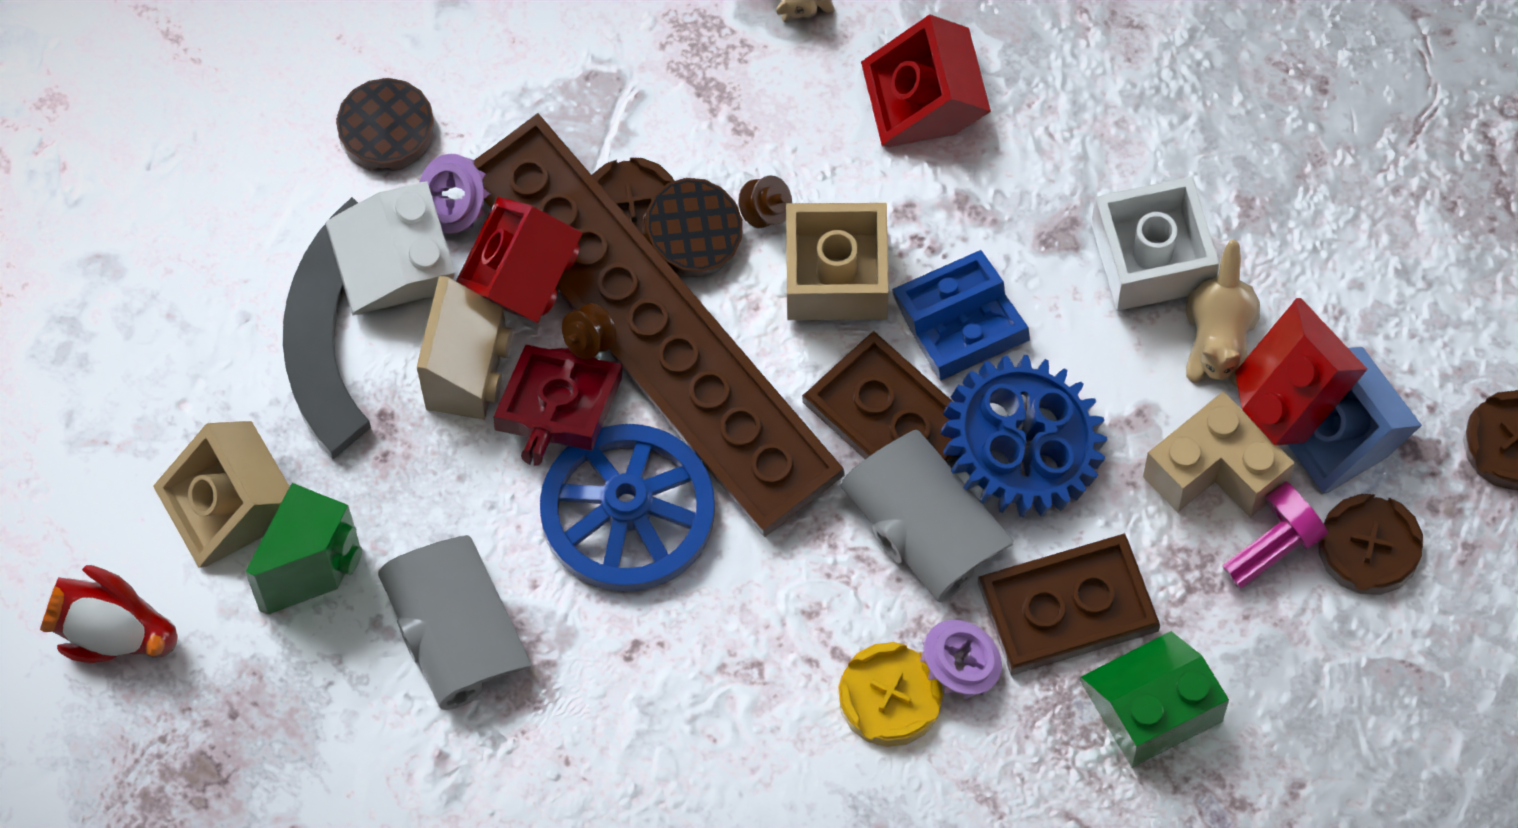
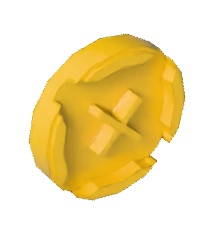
(889, 695)

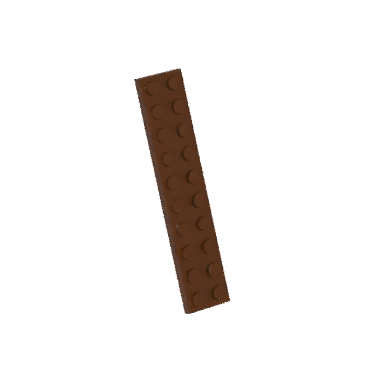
(667, 335)

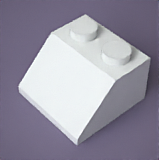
(390, 248)

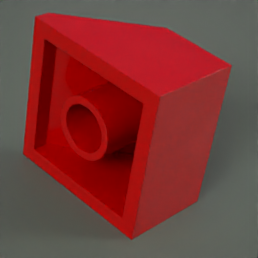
(925, 83)
(520, 258)
(1296, 376)

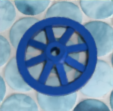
(630, 514)

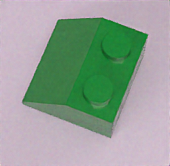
(303, 551)
(1156, 697)

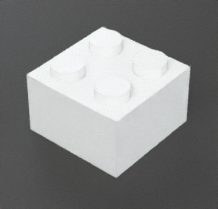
(1153, 242)

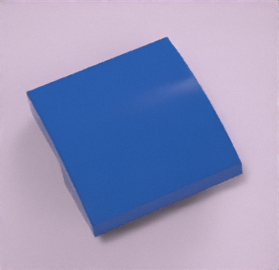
(960, 314)

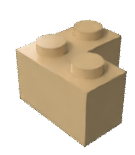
(1222, 449)

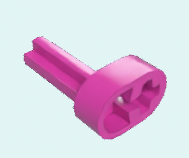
(1297, 527)

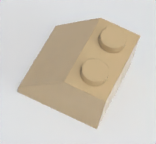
(462, 351)
(222, 490)

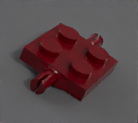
(557, 400)

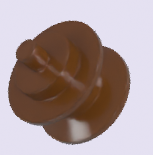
(764, 201)
(588, 331)

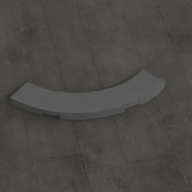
(310, 348)

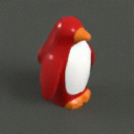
(105, 619)

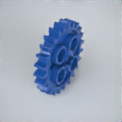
(1068, 441)

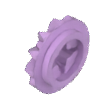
(459, 172)
(980, 653)

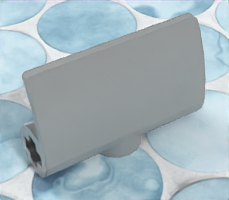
(925, 514)
(452, 619)

